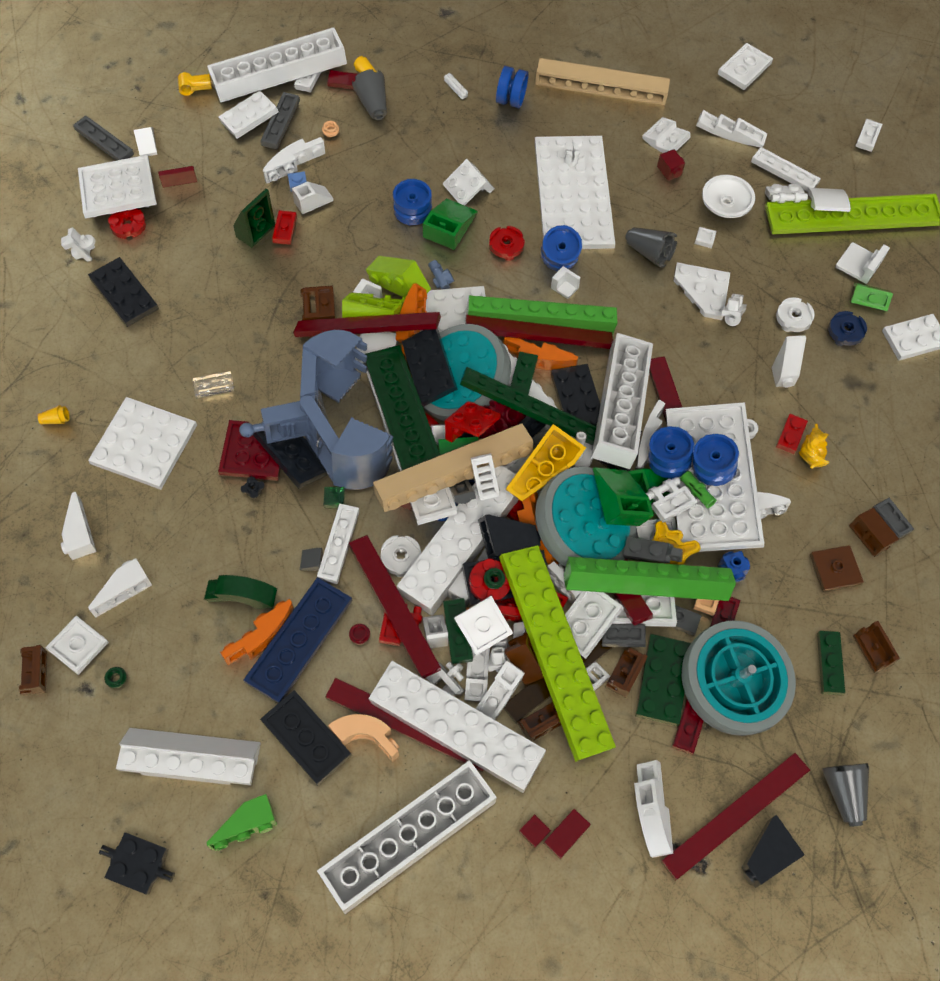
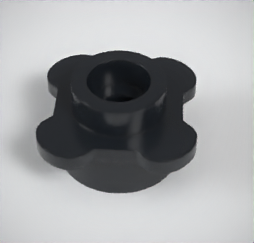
(256, 491)

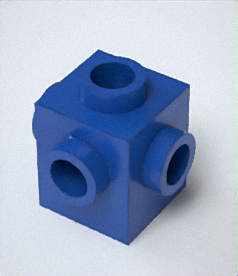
(737, 562)

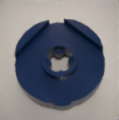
(841, 335)

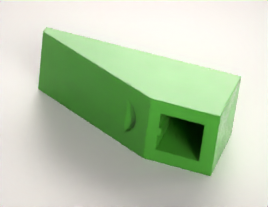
(248, 819)

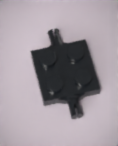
(136, 863)

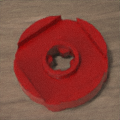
(123, 230)
(506, 251)
(477, 584)

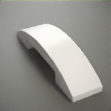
(477, 676)
(501, 690)

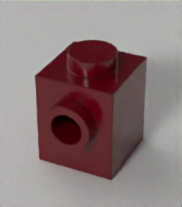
(671, 164)

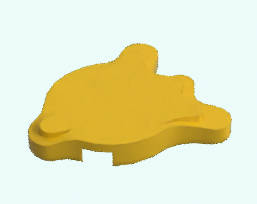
(674, 537)

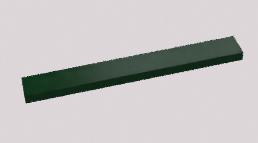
(526, 404)

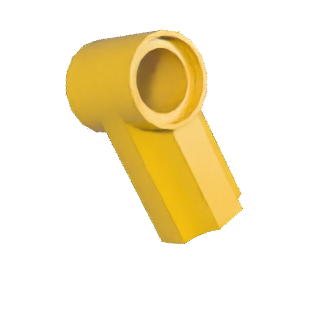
(188, 84)

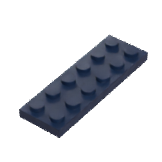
(298, 640)

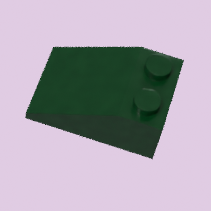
(255, 220)

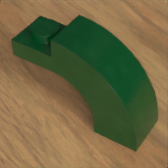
(242, 590)

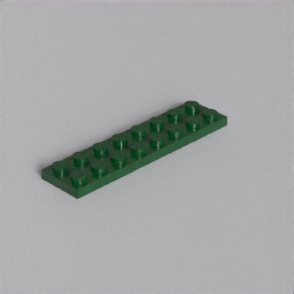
(401, 407)

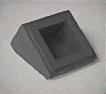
(311, 559)

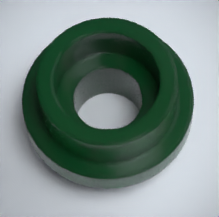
(496, 573)
(113, 672)

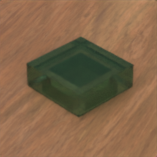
(333, 497)

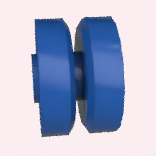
(512, 86)
(412, 201)
(570, 244)
(670, 452)
(715, 459)

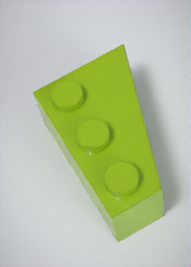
(396, 274)
(366, 305)

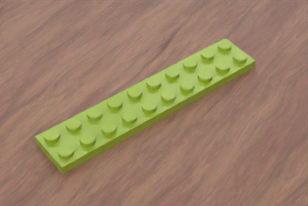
(864, 214)
(557, 653)

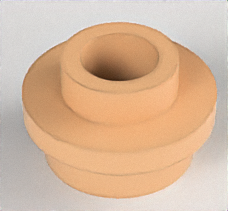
(330, 129)

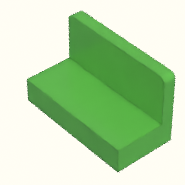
(871, 296)

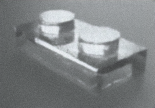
(213, 384)

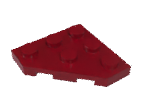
(246, 456)

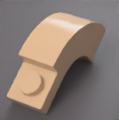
(365, 727)

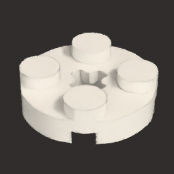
(791, 323)
(399, 544)

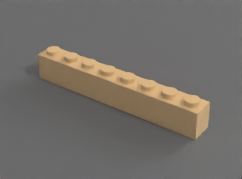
(602, 81)
(451, 468)

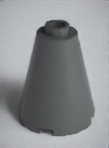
(372, 92)
(652, 244)
(850, 791)

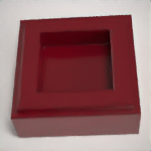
(534, 831)

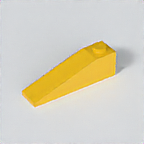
(552, 455)

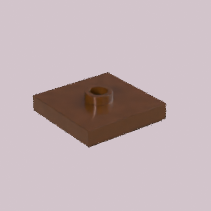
(836, 568)

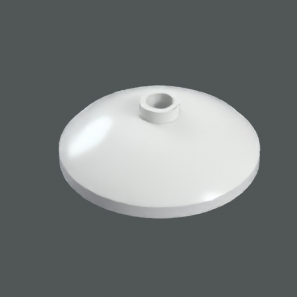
(728, 196)

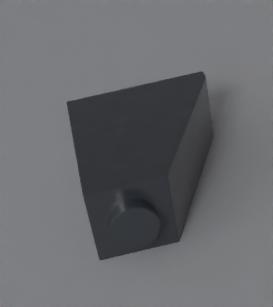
(506, 535)
(771, 853)

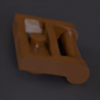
(324, 302)

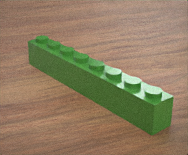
(541, 312)
(648, 578)

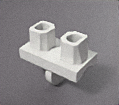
(79, 244)
(734, 309)
(498, 655)
(452, 686)

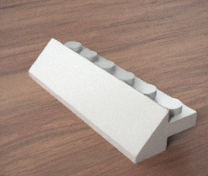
(188, 756)

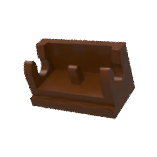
(873, 532)
(876, 647)
(523, 656)
(33, 670)
(626, 672)
(540, 722)

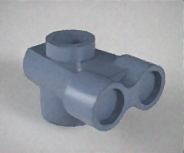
(442, 278)

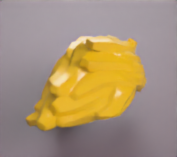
(814, 448)

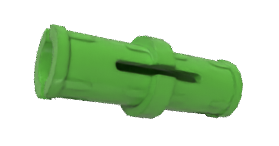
(698, 489)

